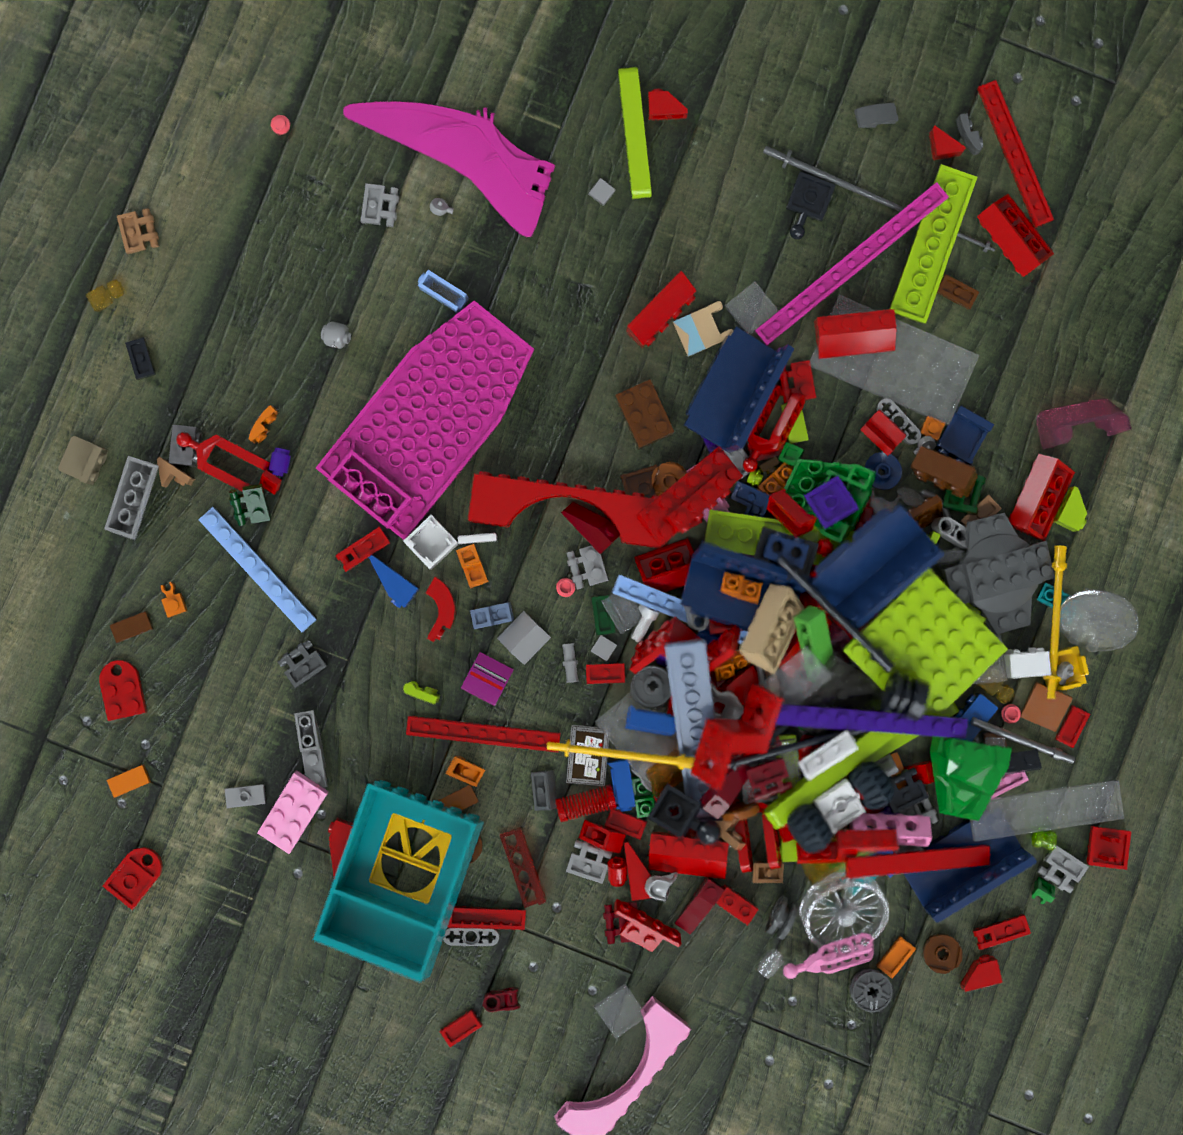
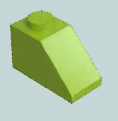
(1072, 511)

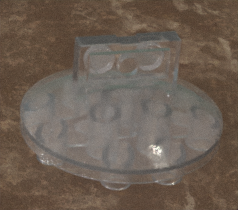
(1098, 620)

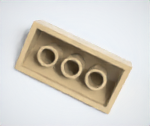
(772, 628)

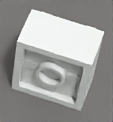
(431, 542)
(1027, 664)

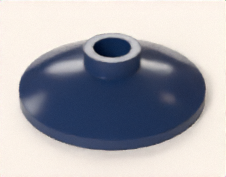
(890, 466)

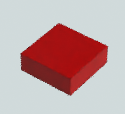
(270, 482)

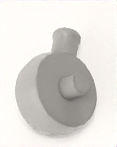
(440, 207)
(927, 442)
(1064, 671)

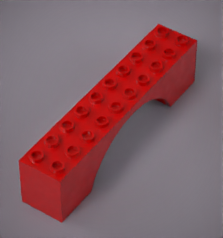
(501, 499)

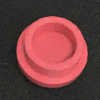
(280, 124)
(565, 587)
(1010, 713)

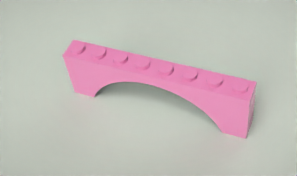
(597, 1117)

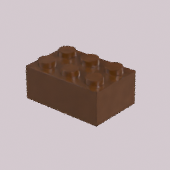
(644, 414)
(944, 472)

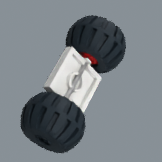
(840, 806)

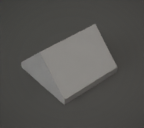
(523, 637)

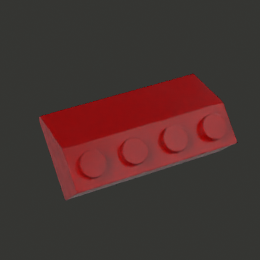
(1015, 235)
(661, 310)
(855, 333)
(1041, 497)
(687, 856)

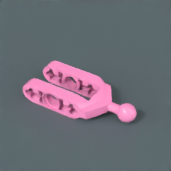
(817, 960)

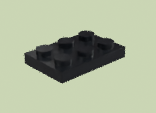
(795, 552)

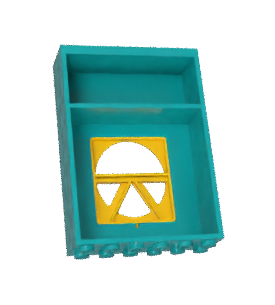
(370, 915)

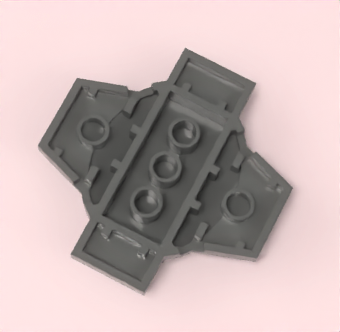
(999, 573)

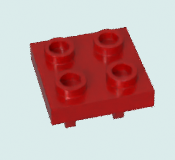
(1108, 847)

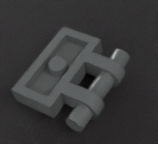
(305, 668)

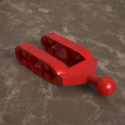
(781, 430)
(204, 449)
(771, 841)

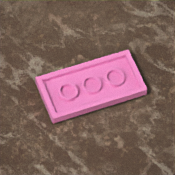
(292, 812)

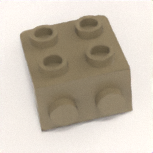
(83, 460)

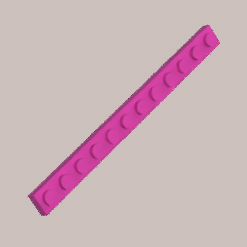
(852, 263)

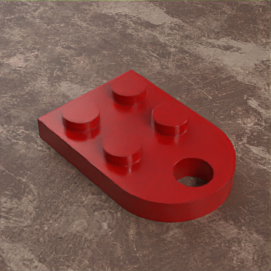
(121, 693)
(134, 877)

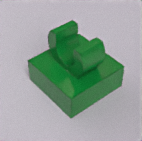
(790, 454)
(1044, 890)

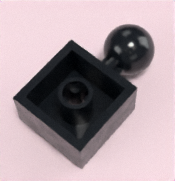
(671, 798)

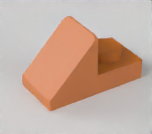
(465, 771)

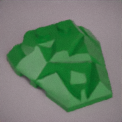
(811, 474)
(966, 774)

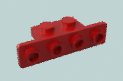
(643, 928)

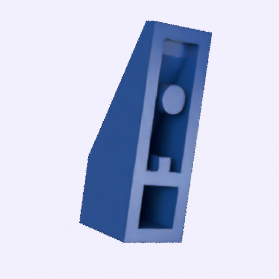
(396, 586)

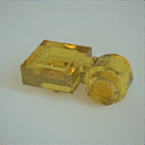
(100, 297)
(1004, 694)

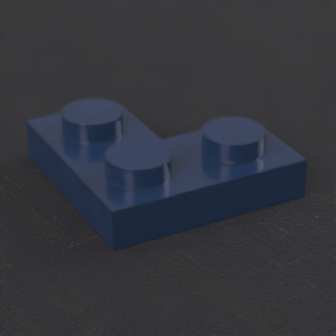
(751, 497)

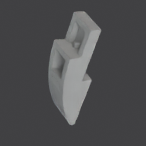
(311, 747)

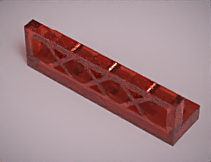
(529, 864)

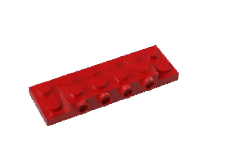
(690, 496)

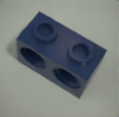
(786, 546)

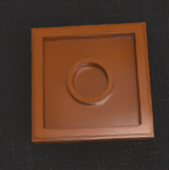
(1043, 710)

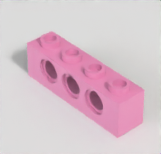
(919, 824)

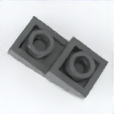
(876, 114)
(971, 139)

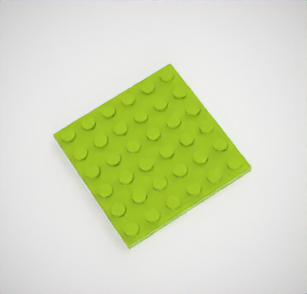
(930, 639)

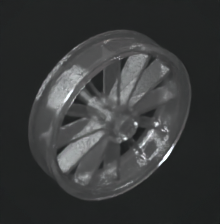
(843, 911)

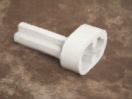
(648, 616)

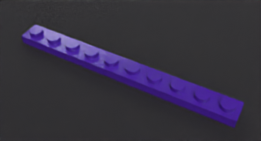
(871, 721)

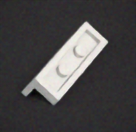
(828, 755)

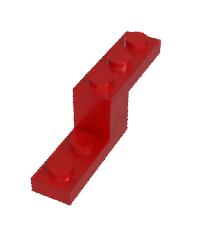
(848, 844)

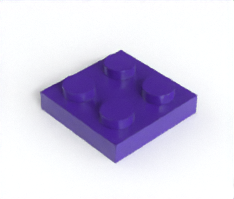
(831, 502)

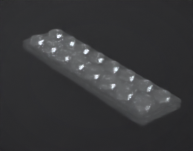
(1049, 810)

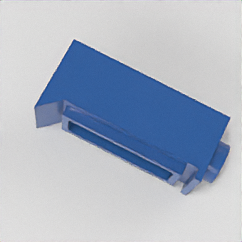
(650, 722)
(622, 784)

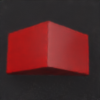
(944, 145)
(924, 772)

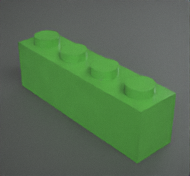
(814, 633)

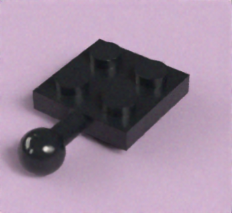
(809, 199)

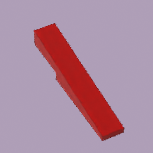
(487, 918)

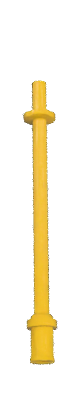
(1059, 566)
(681, 761)

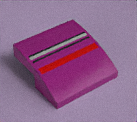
(487, 679)

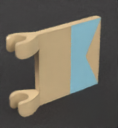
(699, 330)

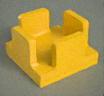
(1079, 664)

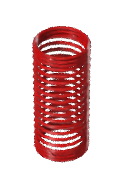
(608, 801)

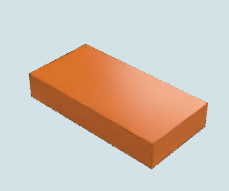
(128, 781)
(896, 957)

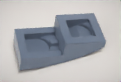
(492, 615)

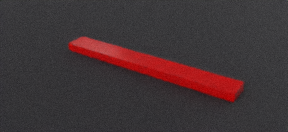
(1015, 153)
(481, 733)
(917, 861)

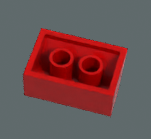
(665, 567)

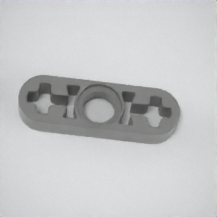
(893, 407)
(465, 942)

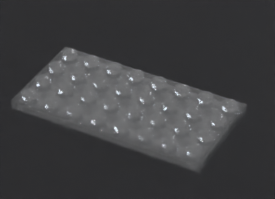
(919, 375)

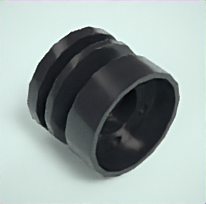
(905, 695)

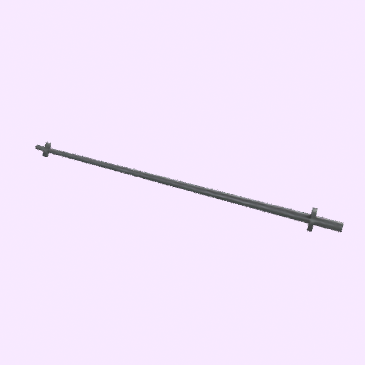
(787, 159)

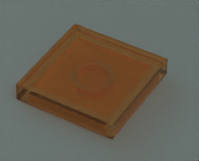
(663, 774)

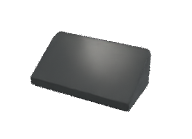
(544, 790)

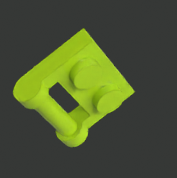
(427, 694)

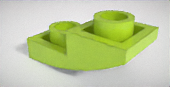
(799, 430)

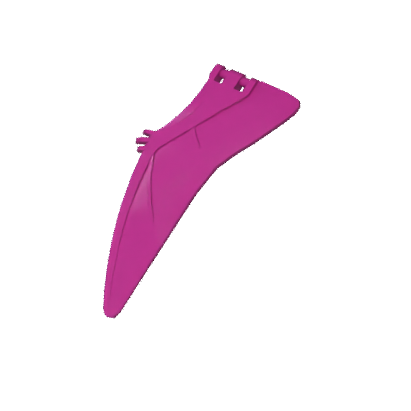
(471, 148)

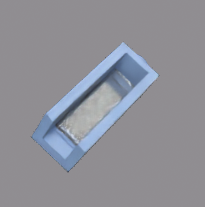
(442, 291)

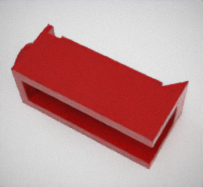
(790, 513)

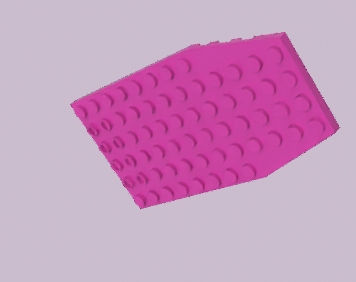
(428, 419)

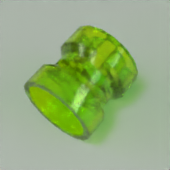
(1044, 839)

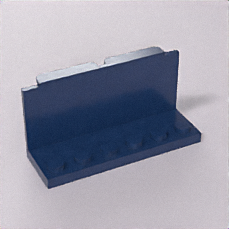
(735, 390)
(876, 565)
(706, 578)
(952, 889)

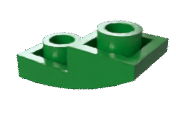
(643, 798)

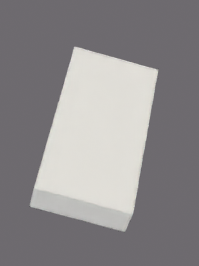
(477, 538)

